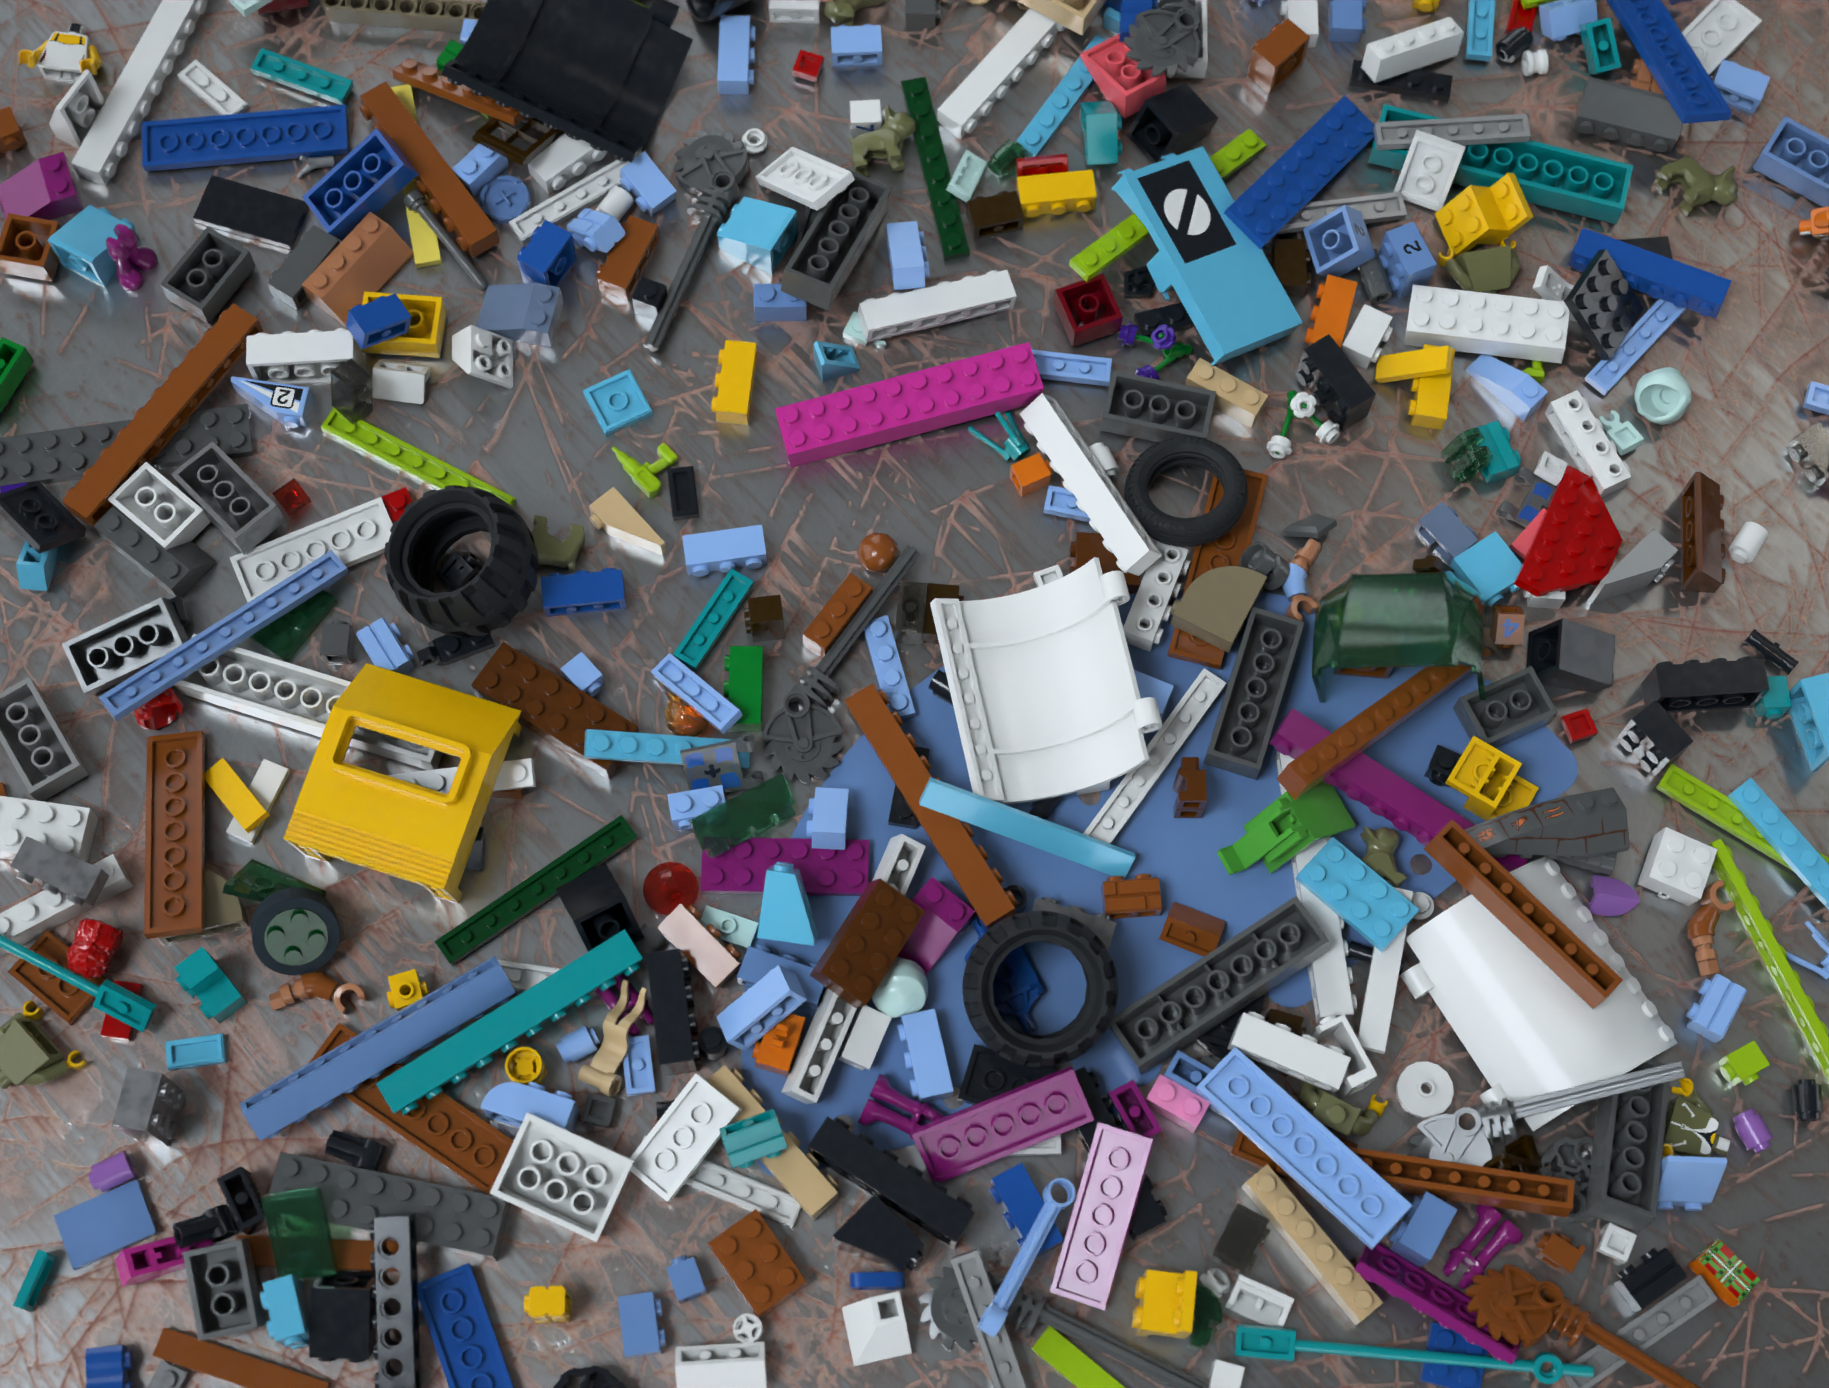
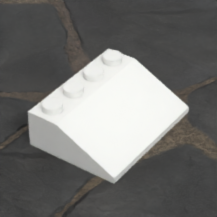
(562, 1177)

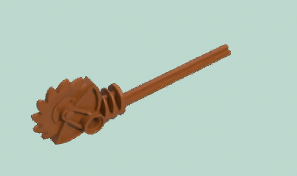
(1526, 1309)

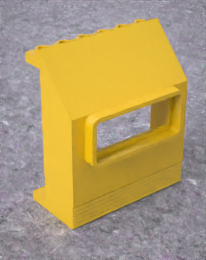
(390, 821)

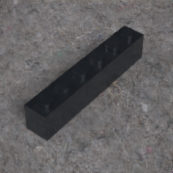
(1148, 1212)

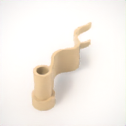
(614, 1046)

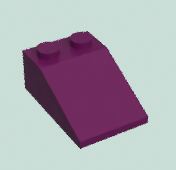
(42, 190)
(938, 928)

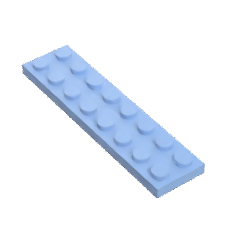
(1303, 1148)

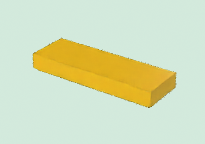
(1414, 364)
(236, 795)

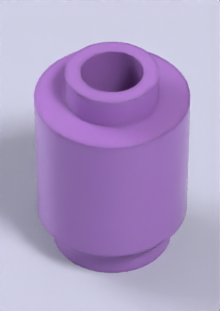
(1753, 1131)

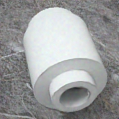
(1106, 459)

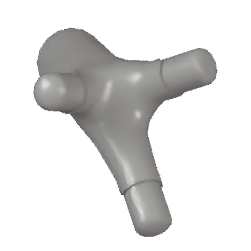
(314, 163)

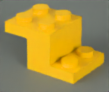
(1484, 214)
(1490, 781)
(1165, 1304)

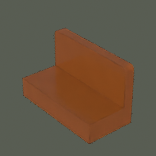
(1192, 929)

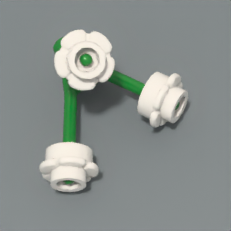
(1300, 406)

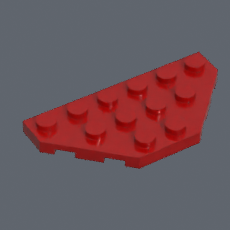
(1573, 540)

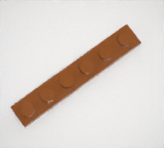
(432, 81)

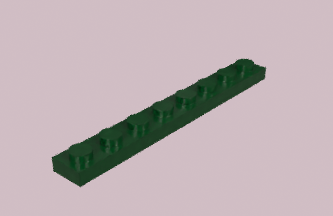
(935, 169)
(535, 890)

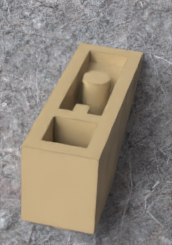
(623, 522)

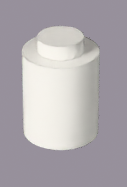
(616, 203)
(1748, 542)

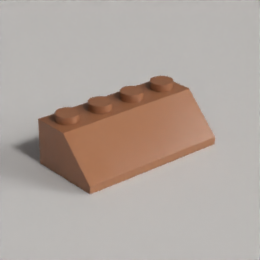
(357, 265)

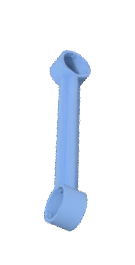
(997, 1310)

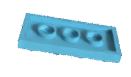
(1357, 894)

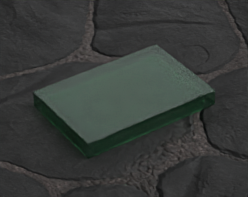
(300, 1233)

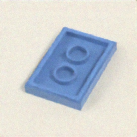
(105, 1224)

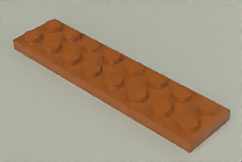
(1219, 553)
(174, 835)
(436, 1126)

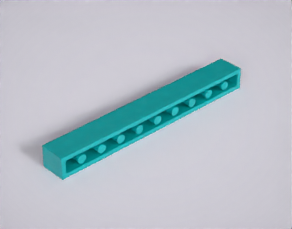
(509, 1022)

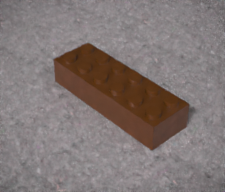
(549, 705)

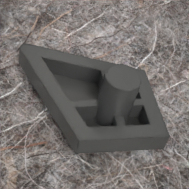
(1311, 527)

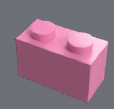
(1177, 1103)

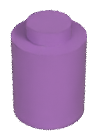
(112, 1172)

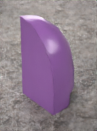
(1611, 897)

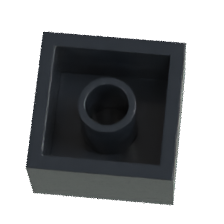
(1654, 738)

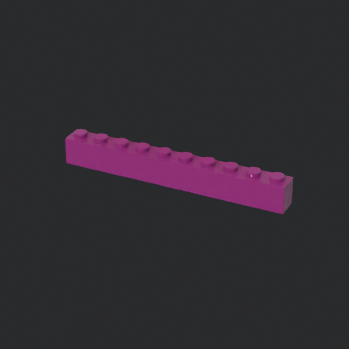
(1377, 787)

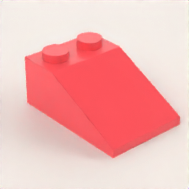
(1119, 78)

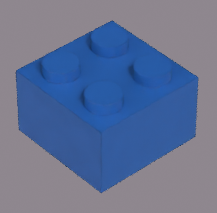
(547, 255)

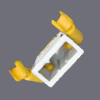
(64, 55)

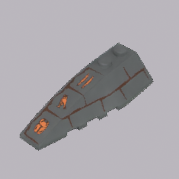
(1565, 826)

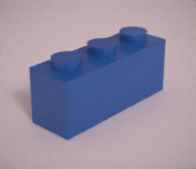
(583, 592)
(1022, 1205)

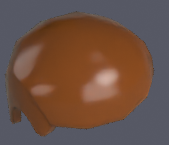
(878, 552)

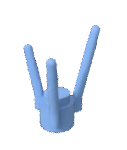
(1821, 940)

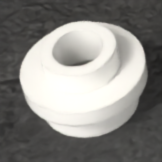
(755, 135)

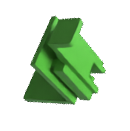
(1287, 829)

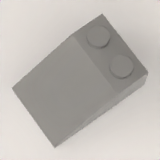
(1641, 566)

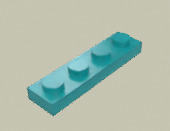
(302, 76)
(713, 619)

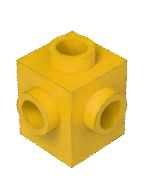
(406, 989)

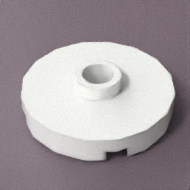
(1410, 1093)

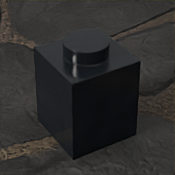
(649, 298)

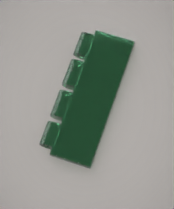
(735, 816)

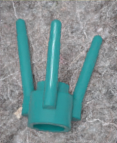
(1015, 445)

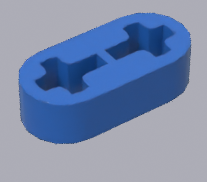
(877, 1281)

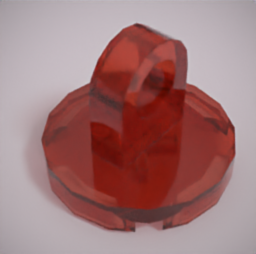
(669, 886)

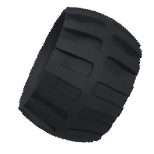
(430, 530)
(1076, 1036)

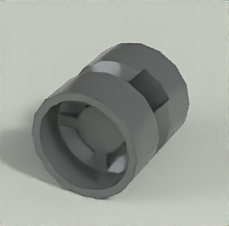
(1265, 561)

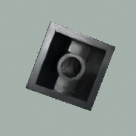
(1171, 123)
(1572, 656)
(598, 907)
(880, 1237)
(342, 1316)

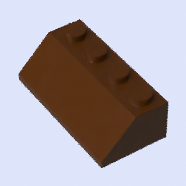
(1702, 535)

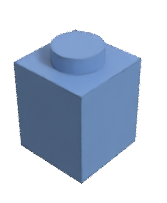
(686, 1279)

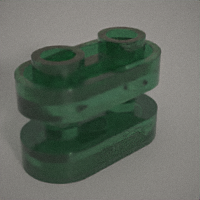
(1467, 455)

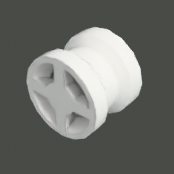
(1534, 62)
(745, 1324)

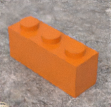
(1333, 310)

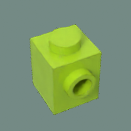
(1743, 1064)

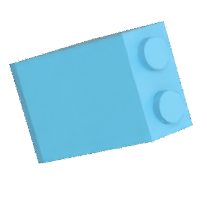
(759, 233)
(82, 244)
(786, 907)

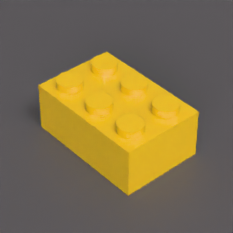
(425, 328)

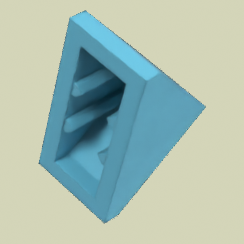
(834, 360)

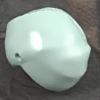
(1662, 395)
(901, 989)

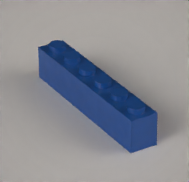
(1655, 274)

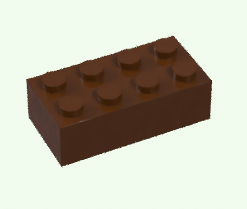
(867, 943)

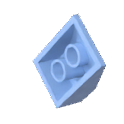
(1689, 1181)

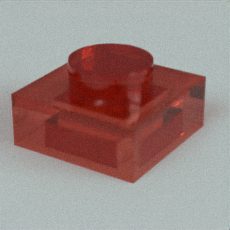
(291, 497)

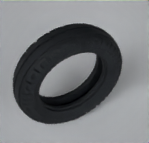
(1191, 452)

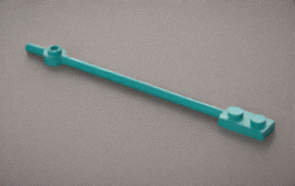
(109, 996)
(1282, 1343)

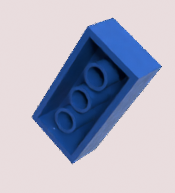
(360, 184)

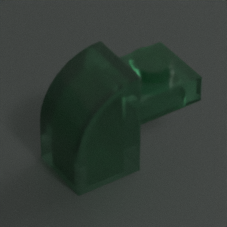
(1206, 1311)

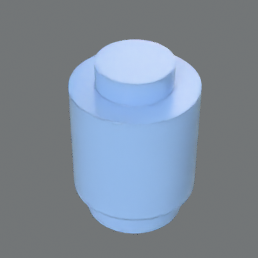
(578, 1044)

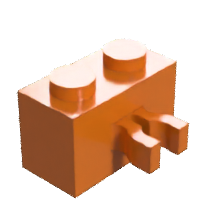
(780, 1045)

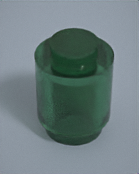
(1005, 157)

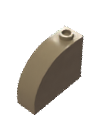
(1218, 604)
(221, 911)

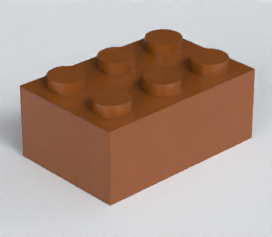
(757, 1264)

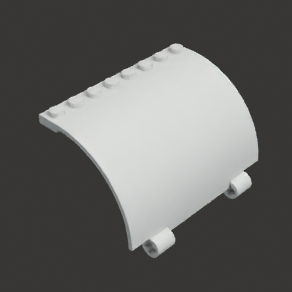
(1045, 687)
(1516, 1013)

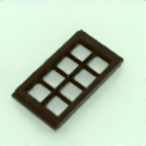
(504, 148)

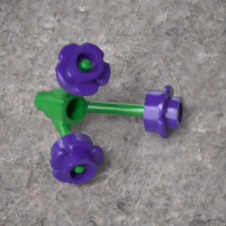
(1161, 338)

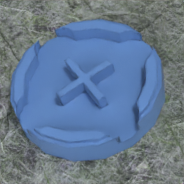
(504, 199)

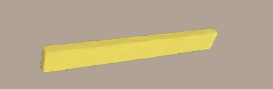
(423, 239)

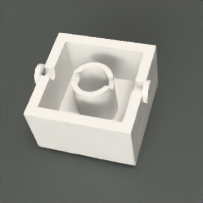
(1677, 866)

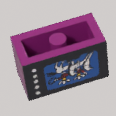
(1132, 1111)

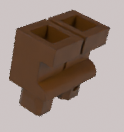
(1190, 789)

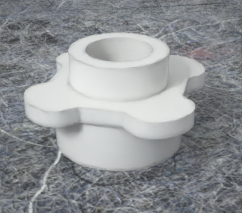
(1216, 1281)

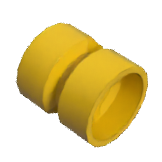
(525, 1066)

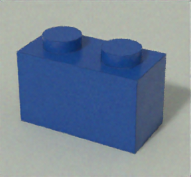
(378, 321)

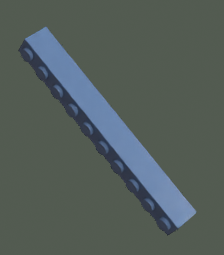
(376, 1049)

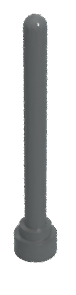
(416, 202)

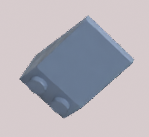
(522, 312)

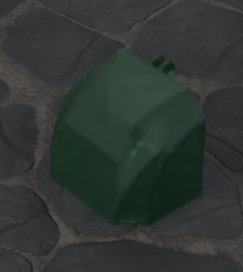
(1399, 623)

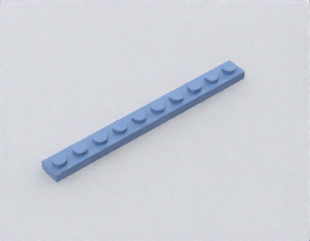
(223, 635)

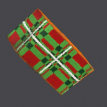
(1724, 1272)

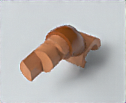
(1702, 925)
(318, 986)

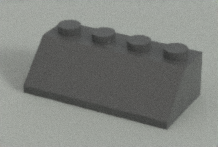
(1627, 115)
(173, 569)

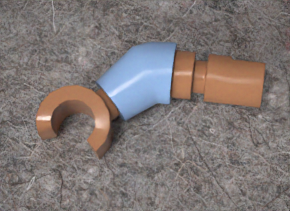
(1295, 584)

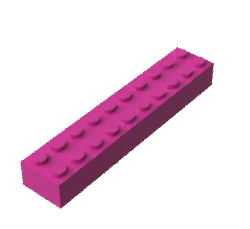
(909, 404)

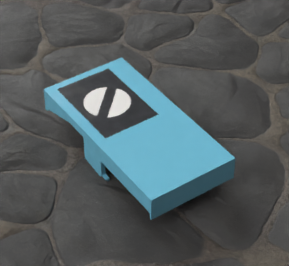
(1206, 256)

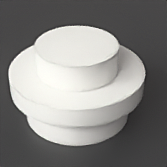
(1424, 903)

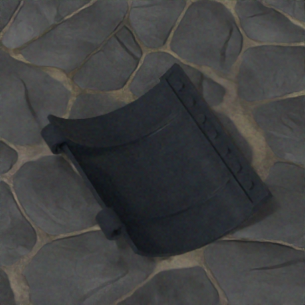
(577, 66)

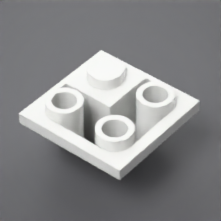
(484, 355)
(877, 1329)

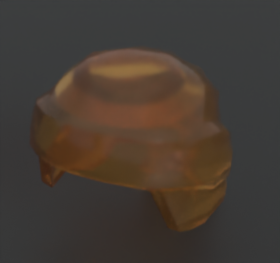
(683, 719)

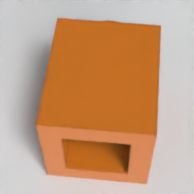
(1031, 474)

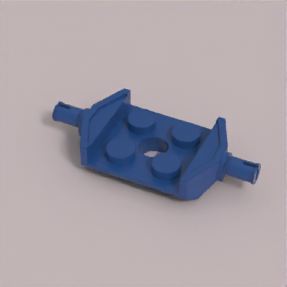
(1019, 992)

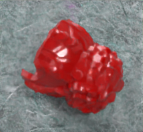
(159, 710)
(93, 948)

